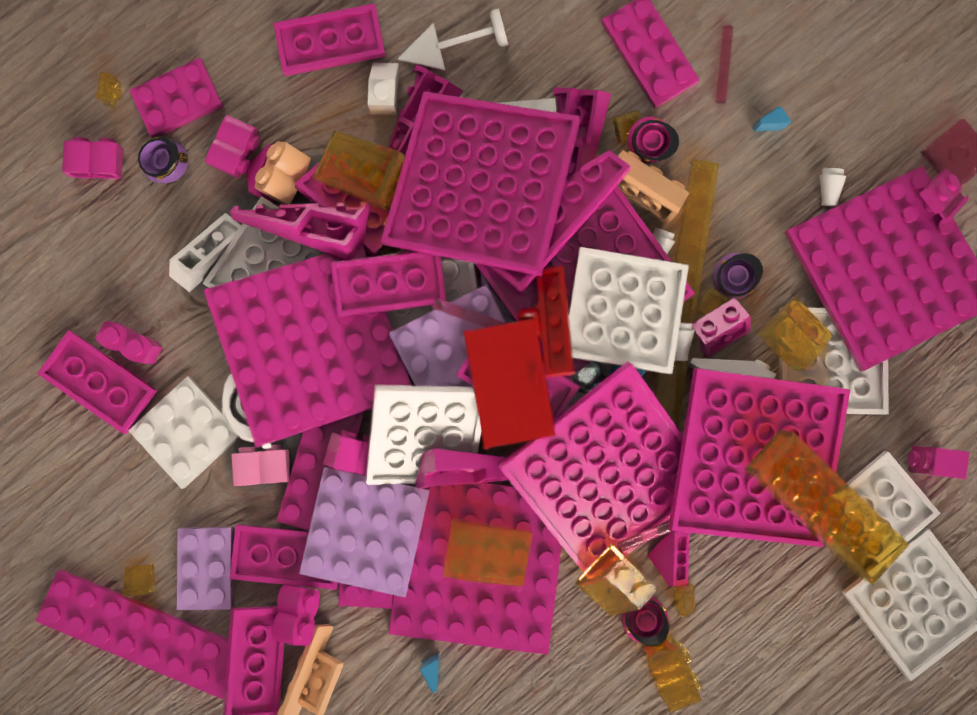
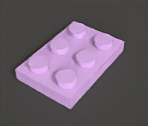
(204, 568)

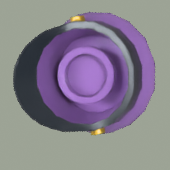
(163, 160)
(737, 275)

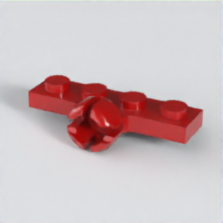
(552, 322)

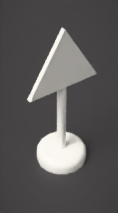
(427, 51)

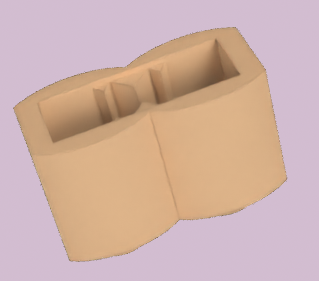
(282, 170)

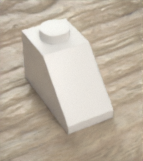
(383, 88)

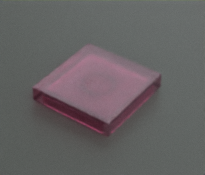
(955, 151)

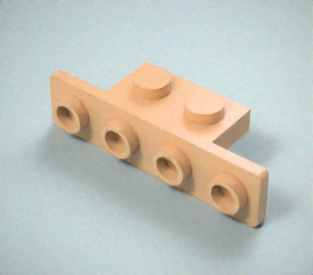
(314, 677)

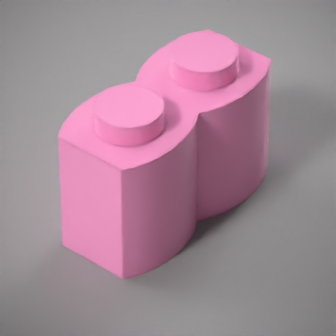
(261, 466)

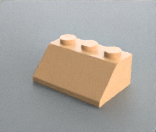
(651, 189)

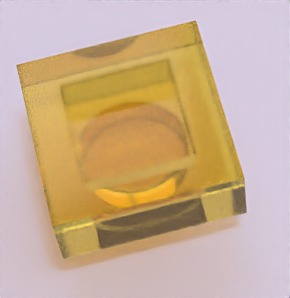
(108, 90)
(623, 124)
(710, 301)

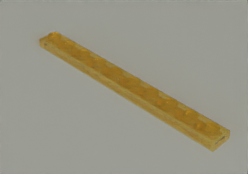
(690, 252)

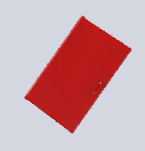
(506, 383)

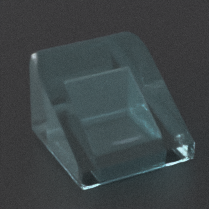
(588, 377)

